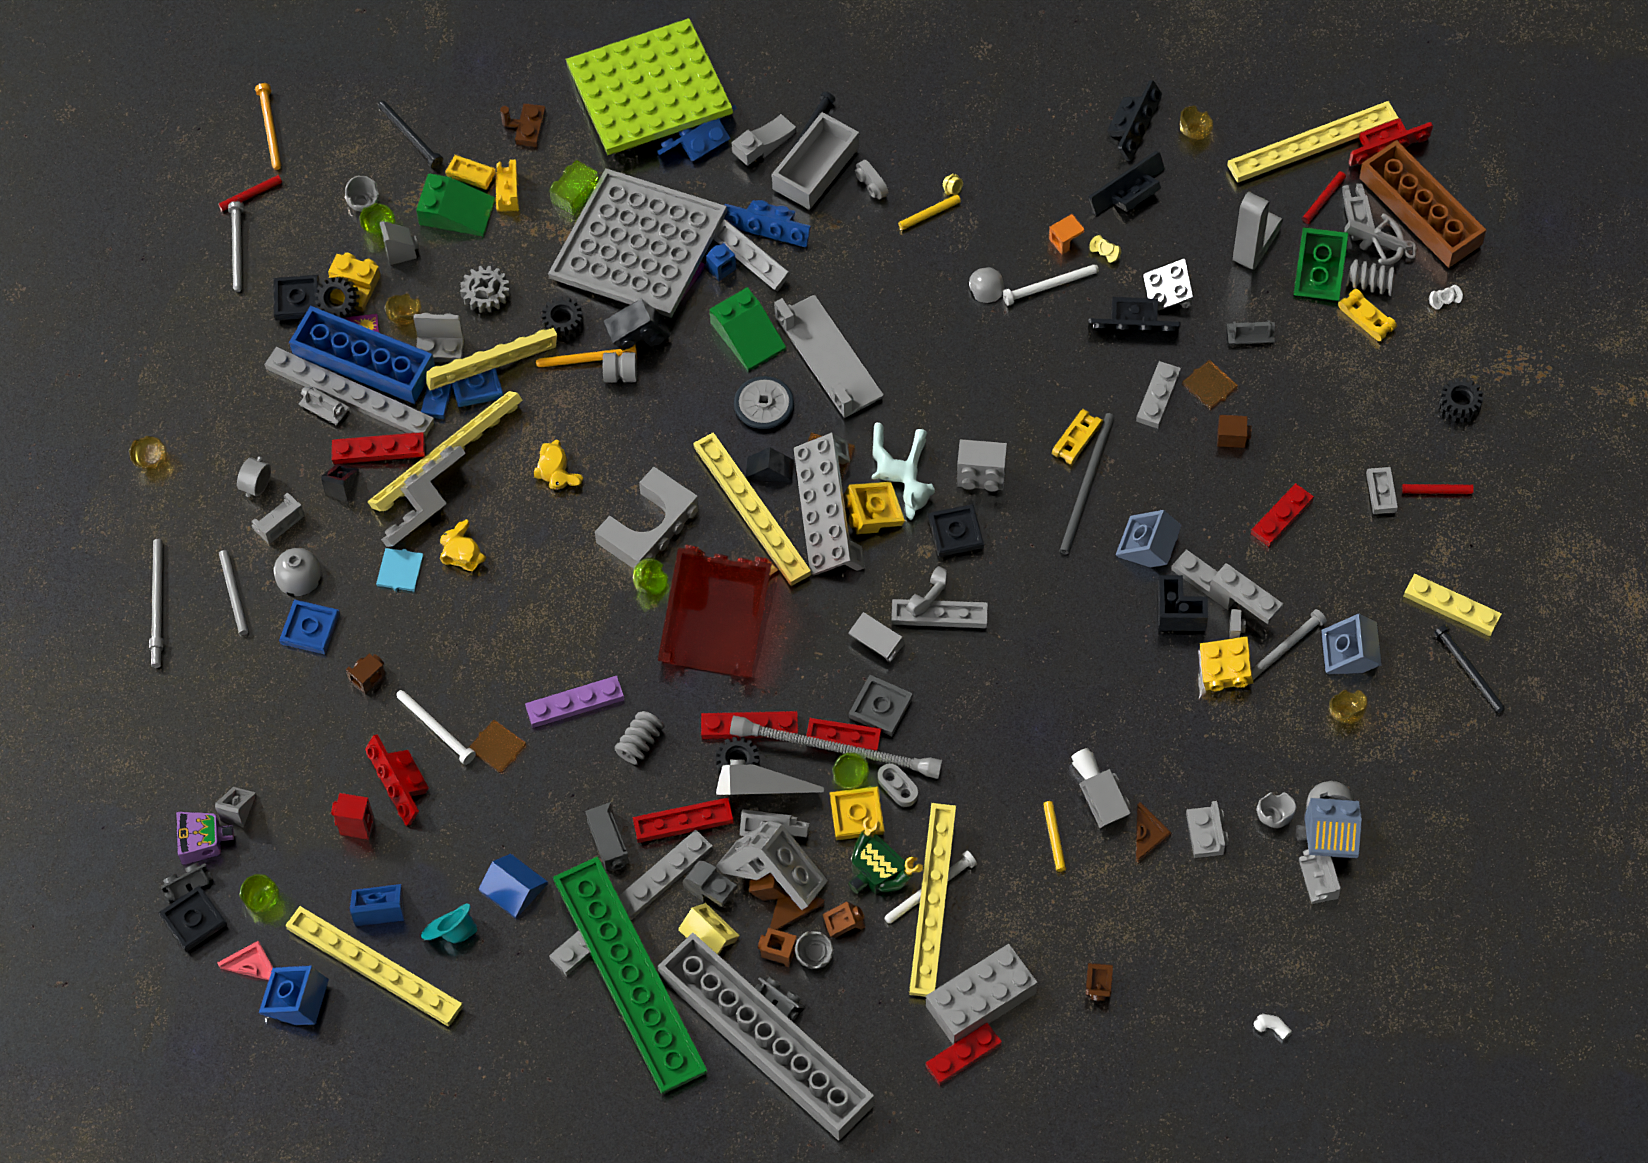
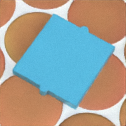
(400, 569)

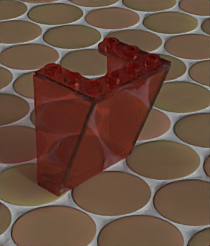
(717, 612)

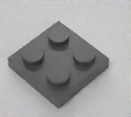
(880, 705)

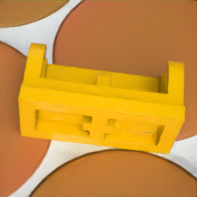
(507, 187)

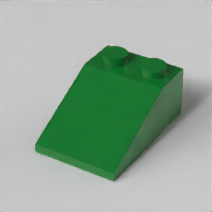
(454, 206)
(1321, 264)
(746, 329)

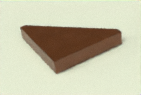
(1149, 833)
(788, 911)

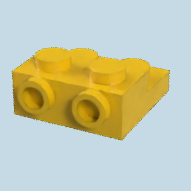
(363, 274)
(872, 507)
(1226, 664)

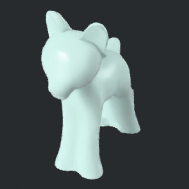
(915, 493)

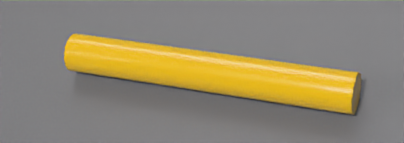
(937, 208)
(1054, 836)

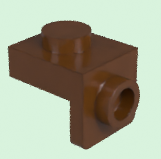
(1099, 980)

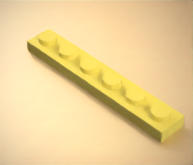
(490, 359)

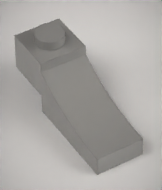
(762, 140)

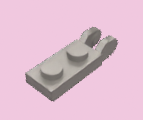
(1357, 207)

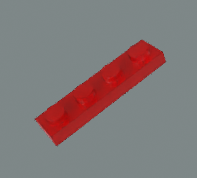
(378, 448)
(718, 724)
(683, 820)

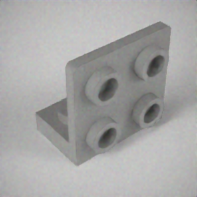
(440, 336)

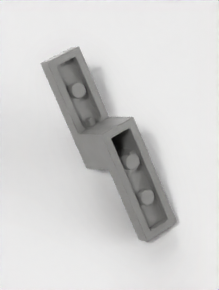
(422, 495)
(1227, 586)

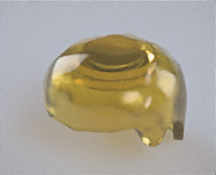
(1195, 124)
(402, 309)
(148, 453)
(1348, 707)

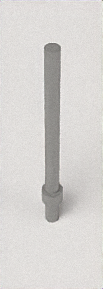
(156, 643)

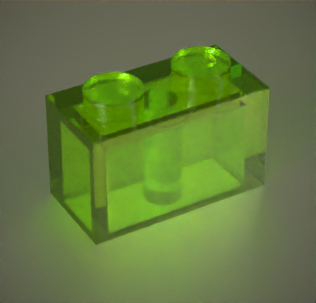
(573, 187)

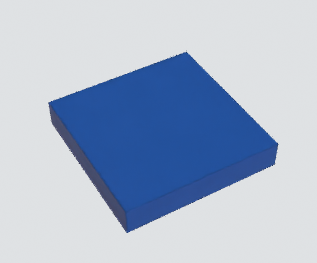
(478, 388)
(309, 626)

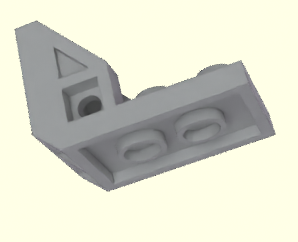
(780, 856)

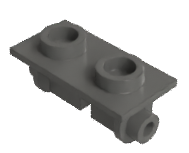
(1251, 332)
(194, 876)
(786, 1003)

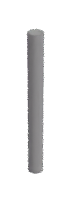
(233, 592)

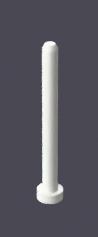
(1010, 296)
(466, 755)
(967, 860)

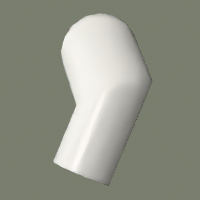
(1268, 1021)

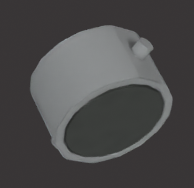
(253, 476)

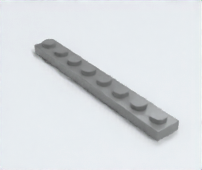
(349, 392)
(640, 894)

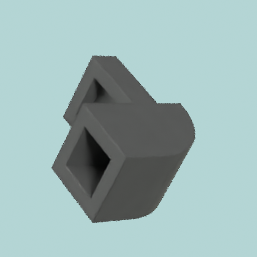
(706, 882)

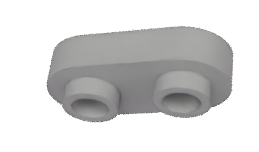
(871, 178)
(898, 786)

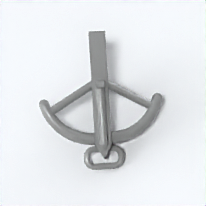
(1379, 238)

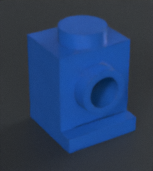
(717, 258)

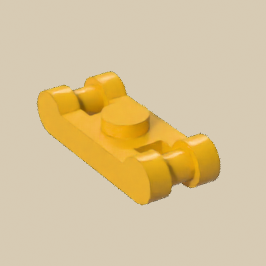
(1367, 315)
(1077, 436)

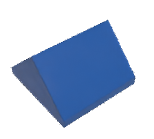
(511, 884)
(377, 905)

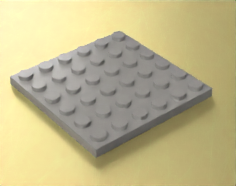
(638, 242)

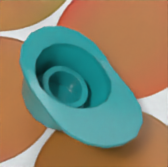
(452, 926)

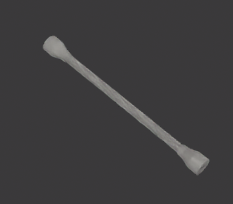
(743, 727)

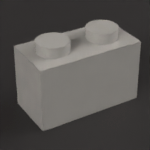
(1105, 798)

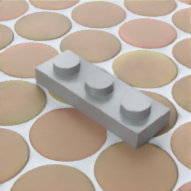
(1158, 394)

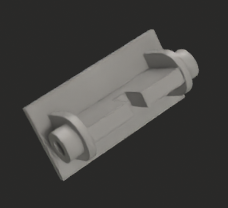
(323, 405)

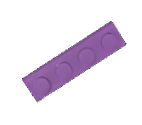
(574, 701)

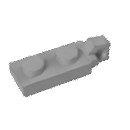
(753, 819)

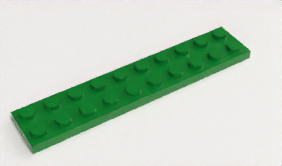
(630, 975)

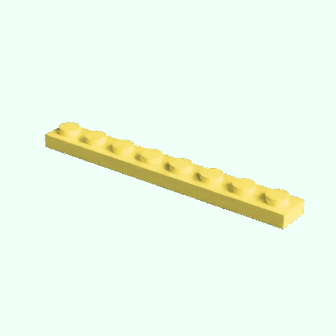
(1310, 142)
(469, 432)
(752, 509)
(932, 899)
(374, 966)

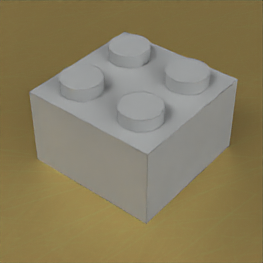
(981, 465)

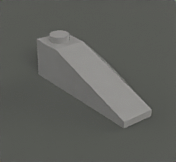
(753, 779)

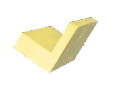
(708, 927)

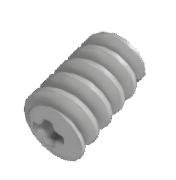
(1371, 277)
(637, 735)

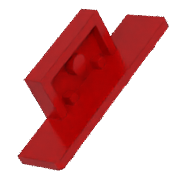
(1381, 136)
(399, 777)

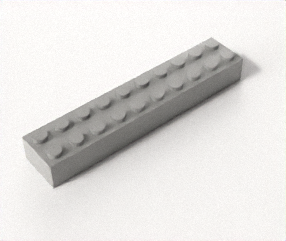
(766, 1036)

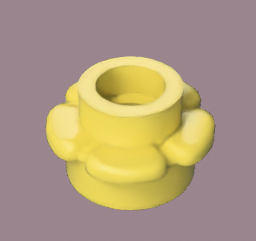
(952, 184)

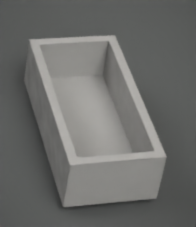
(815, 160)
(981, 994)

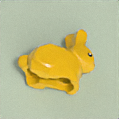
(553, 465)
(460, 550)

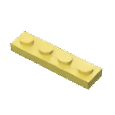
(1452, 605)

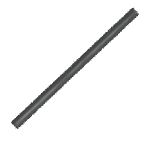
(1087, 482)

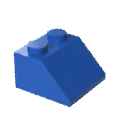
(294, 995)

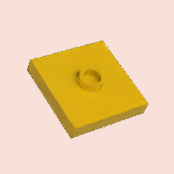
(852, 808)

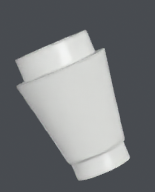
(1085, 763)

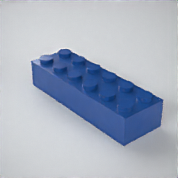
(362, 354)

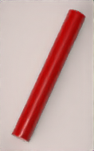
(243, 196)
(1322, 199)
(1437, 489)

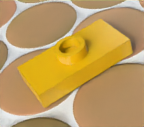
(470, 172)

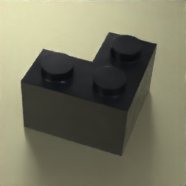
(637, 323)
(1179, 611)

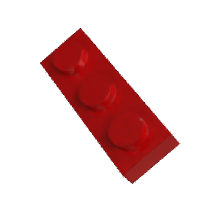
(1282, 515)
(845, 733)
(963, 1054)

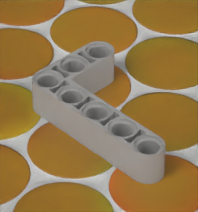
(1254, 230)

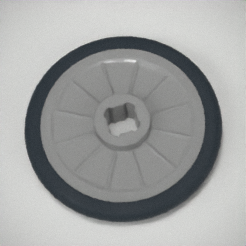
(759, 414)

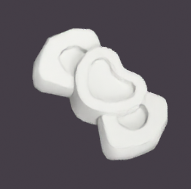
(1446, 296)

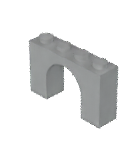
(635, 546)

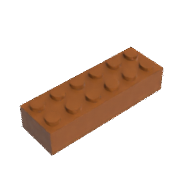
(1422, 204)

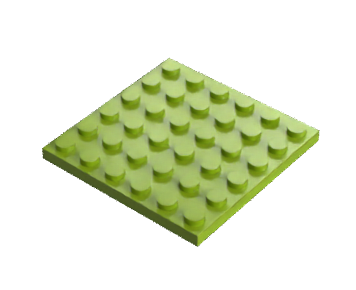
(649, 86)

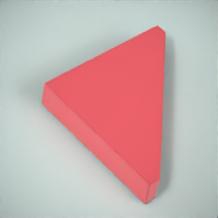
(249, 961)

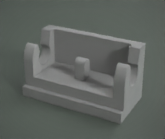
(279, 519)
(877, 636)
(1319, 877)

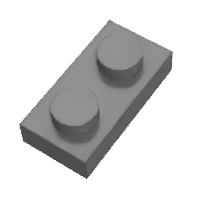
(1381, 490)

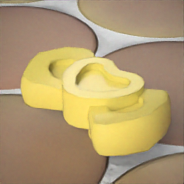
(1102, 246)

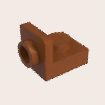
(843, 919)

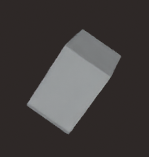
(235, 806)

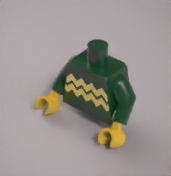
(878, 864)

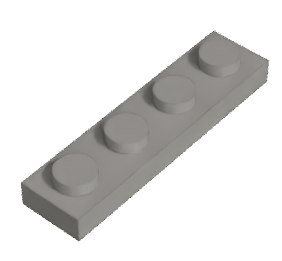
(752, 255)
(942, 614)

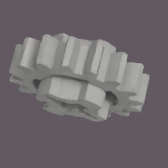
(484, 289)

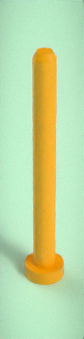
(263, 90)
(579, 358)

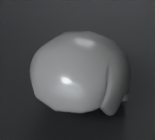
(361, 192)
(986, 285)
(1276, 810)
(814, 950)

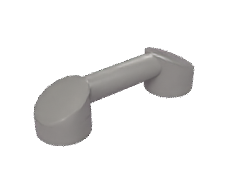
(918, 604)

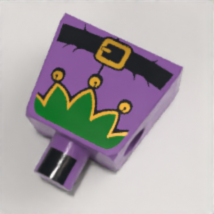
(200, 836)

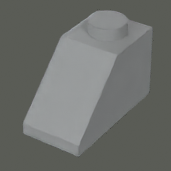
(398, 242)

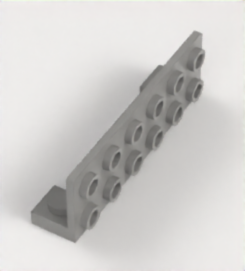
(828, 354)
(824, 504)

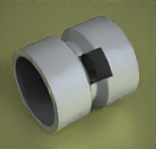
(619, 367)

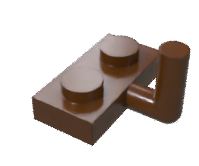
(529, 124)

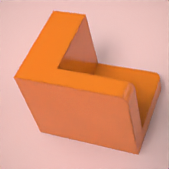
(1064, 231)

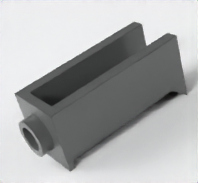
(607, 837)

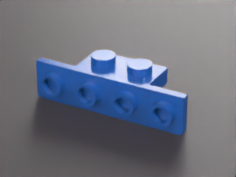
(699, 140)
(769, 221)

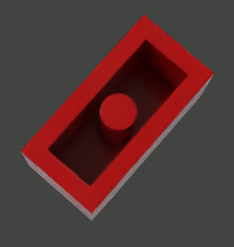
(353, 815)

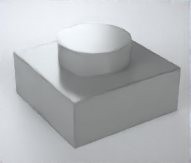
(1237, 624)

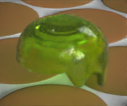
(373, 215)
(649, 577)
(851, 771)
(259, 893)

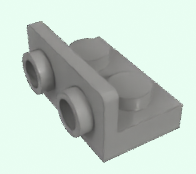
(1207, 831)

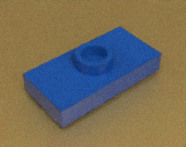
(436, 401)

